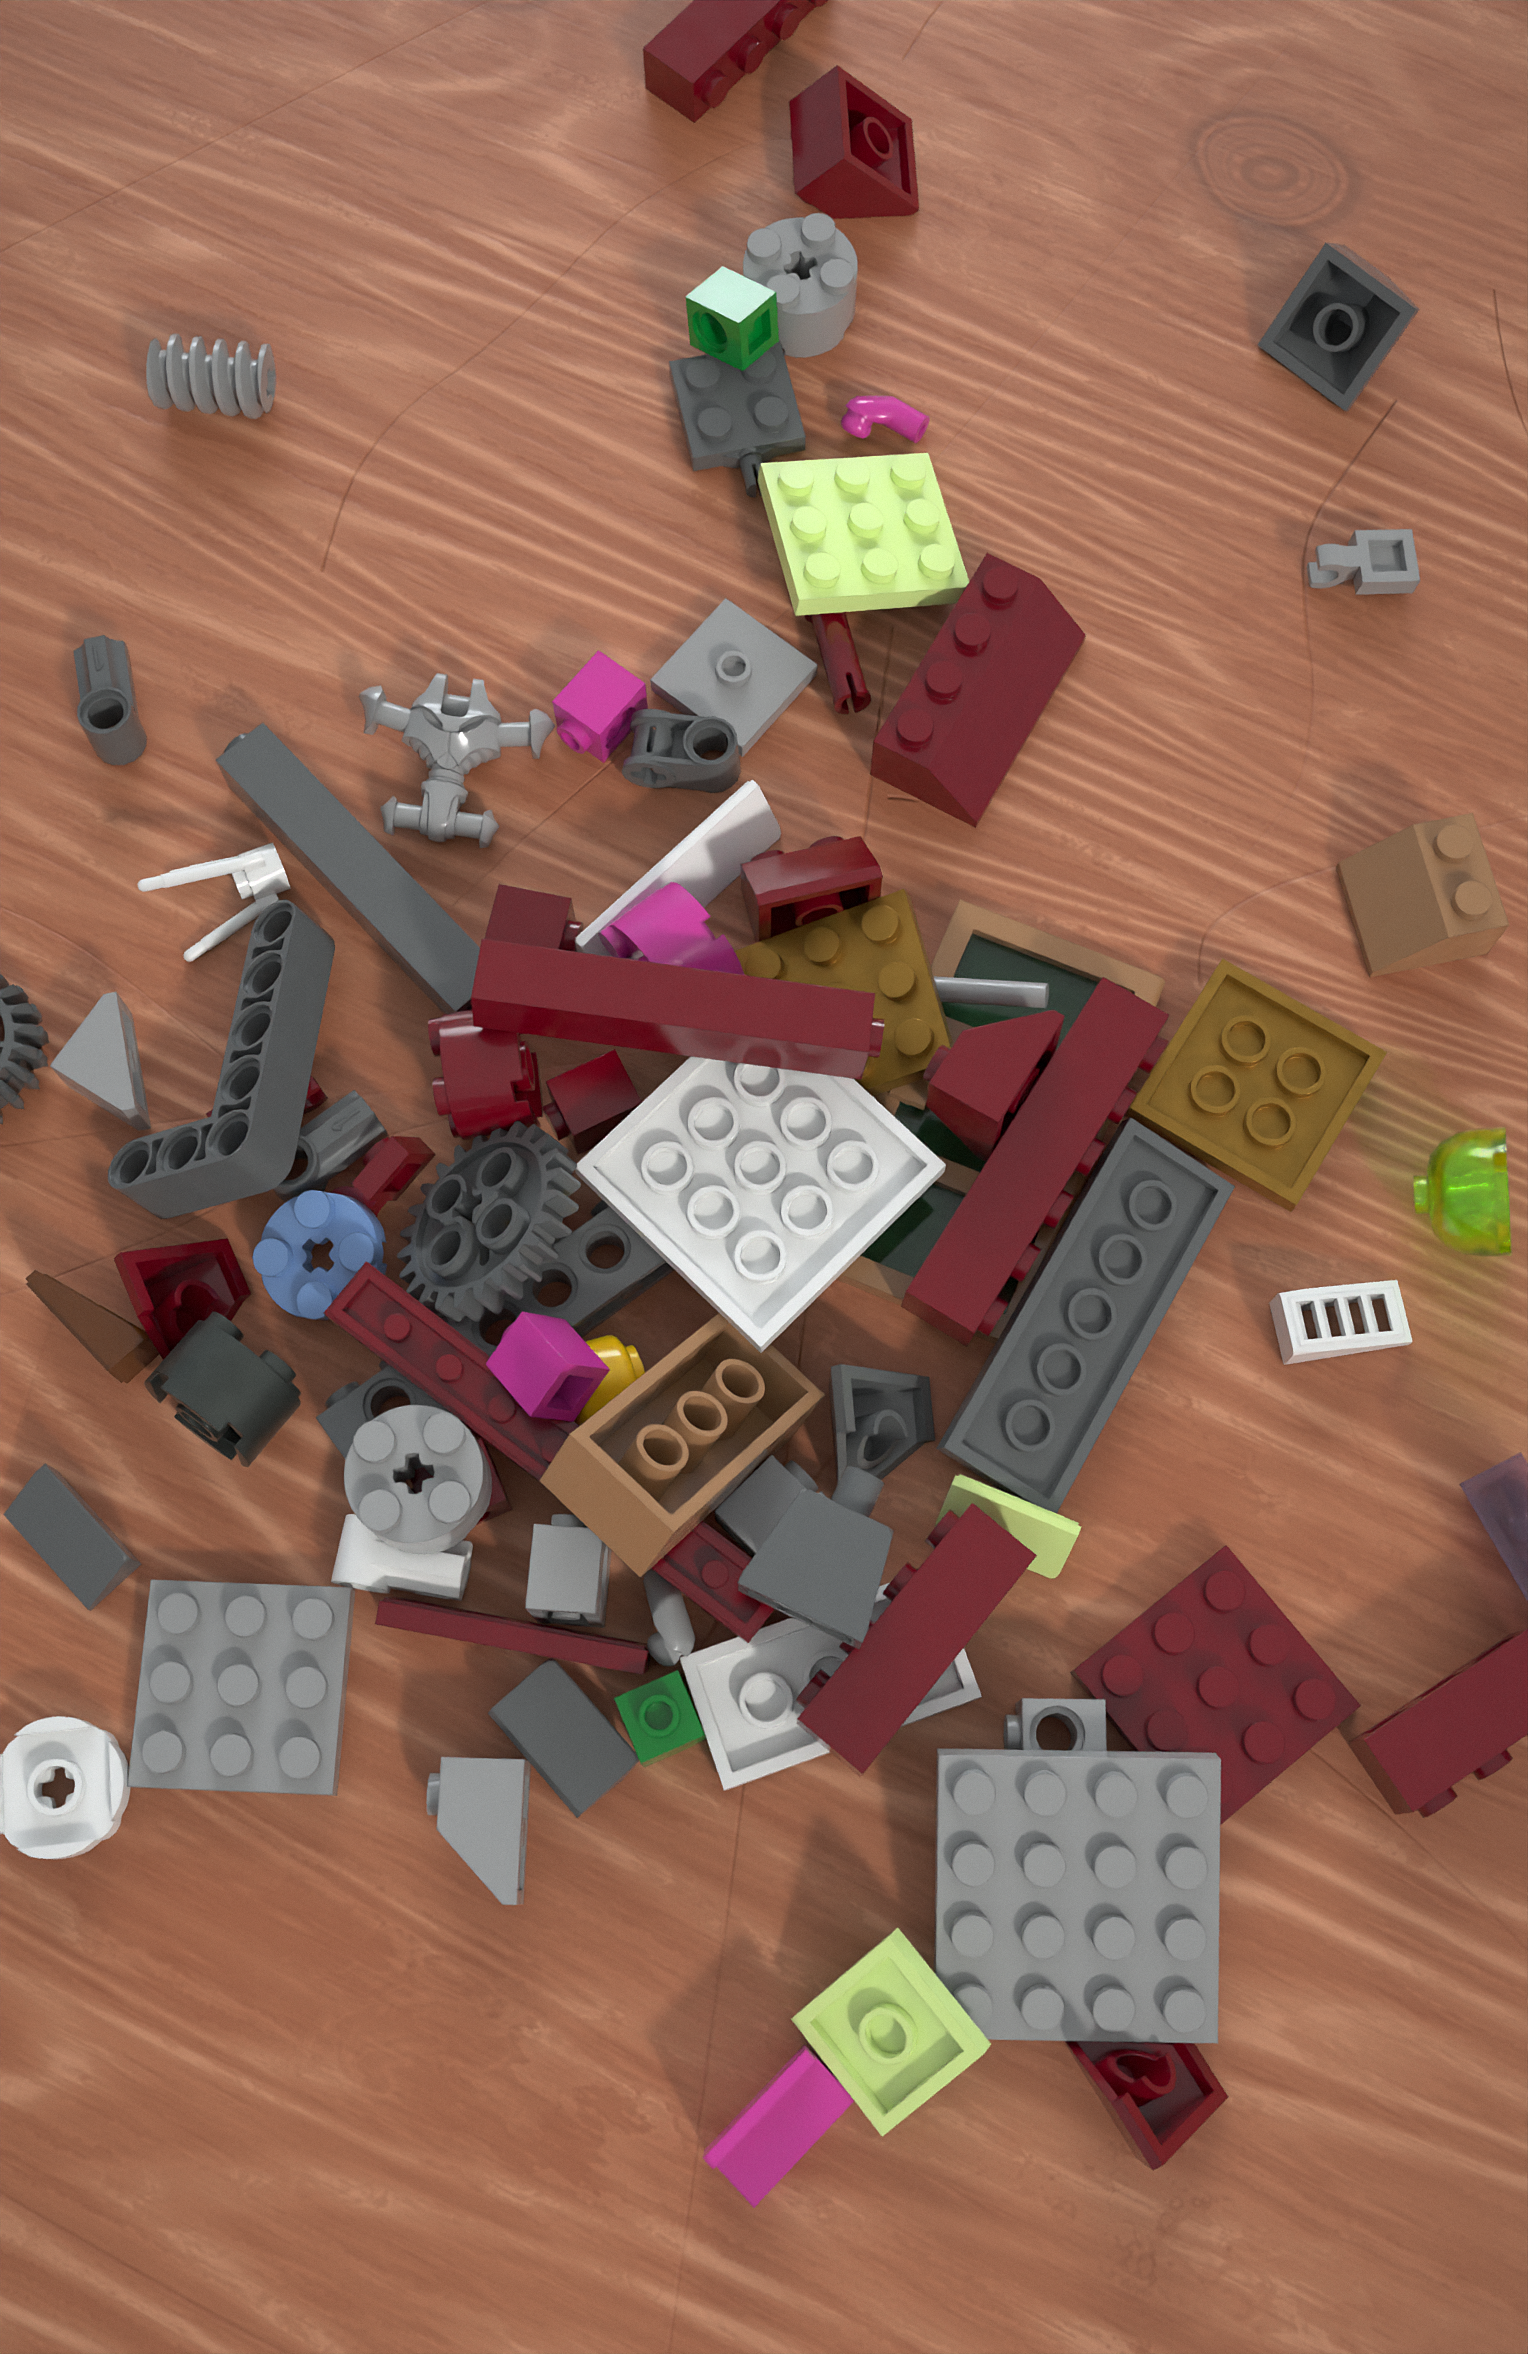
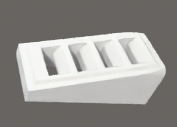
(1292, 1334)

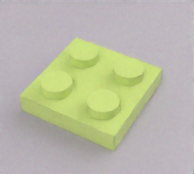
(891, 2032)

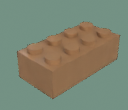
(679, 1441)

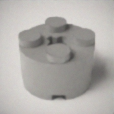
(813, 280)
(387, 1455)

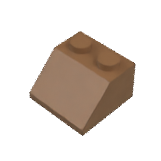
(1423, 897)

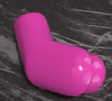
(886, 411)

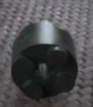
(226, 1389)

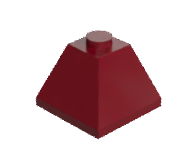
(989, 1076)

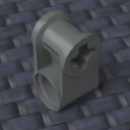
(676, 752)

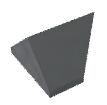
(878, 1418)

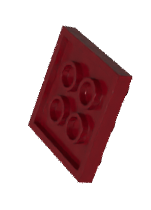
(1221, 1676)

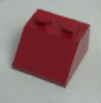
(852, 150)
(808, 884)

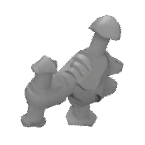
(452, 738)

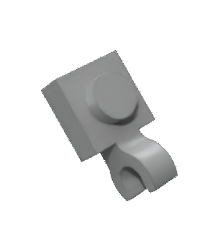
(1374, 560)

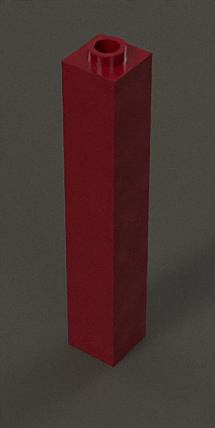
(674, 1009)

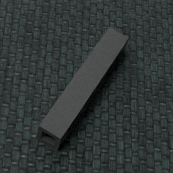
(352, 867)

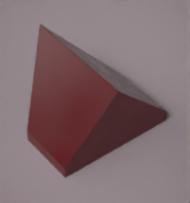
(180, 1286)
(1151, 2092)

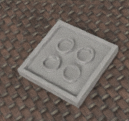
(242, 1688)

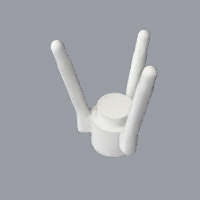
(254, 873)

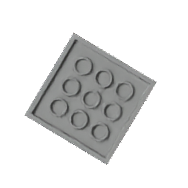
(1079, 1893)

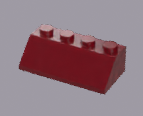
(977, 692)

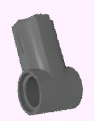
(108, 700)
(332, 1144)

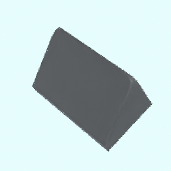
(70, 1537)
(564, 1736)

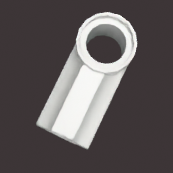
(375, 1566)

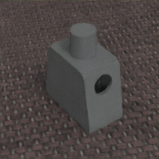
(825, 1559)

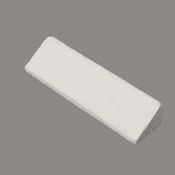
(702, 861)

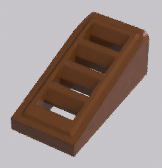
(110, 1338)

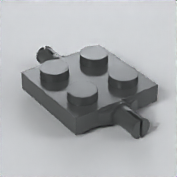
(737, 414)

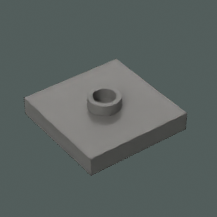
(734, 673)

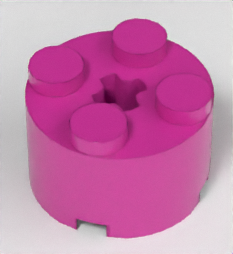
(670, 931)

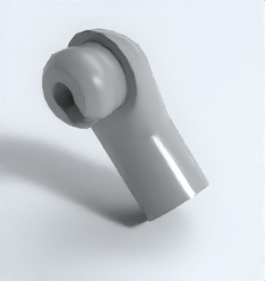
(671, 1619)

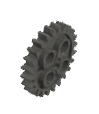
(488, 1222)

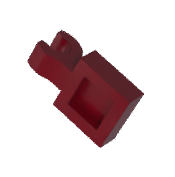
(388, 1171)

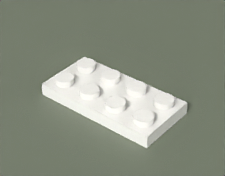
(751, 1692)

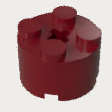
(486, 1077)

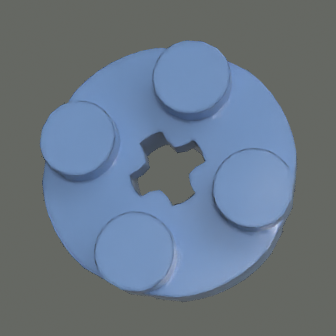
(287, 1242)

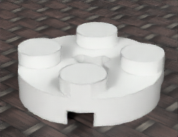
(90, 1813)

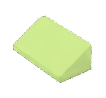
(1037, 1528)

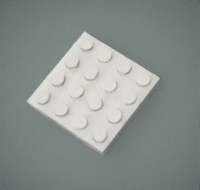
(759, 1183)

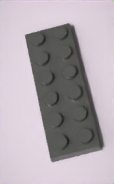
(1086, 1318)

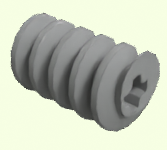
(212, 379)

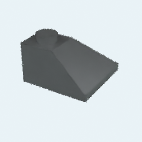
(1339, 324)

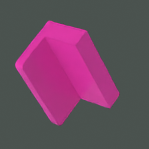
(778, 2126)

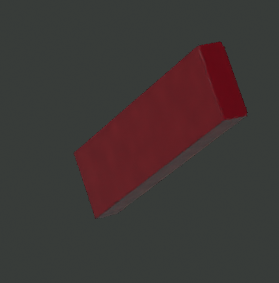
(513, 1634)

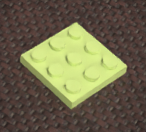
(862, 533)

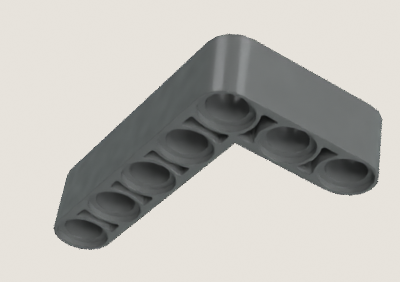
(261, 1084)

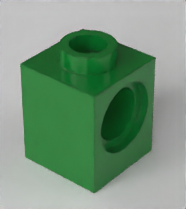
(732, 318)
(660, 1719)

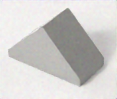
(105, 1062)

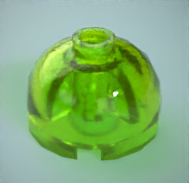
(1468, 1192)

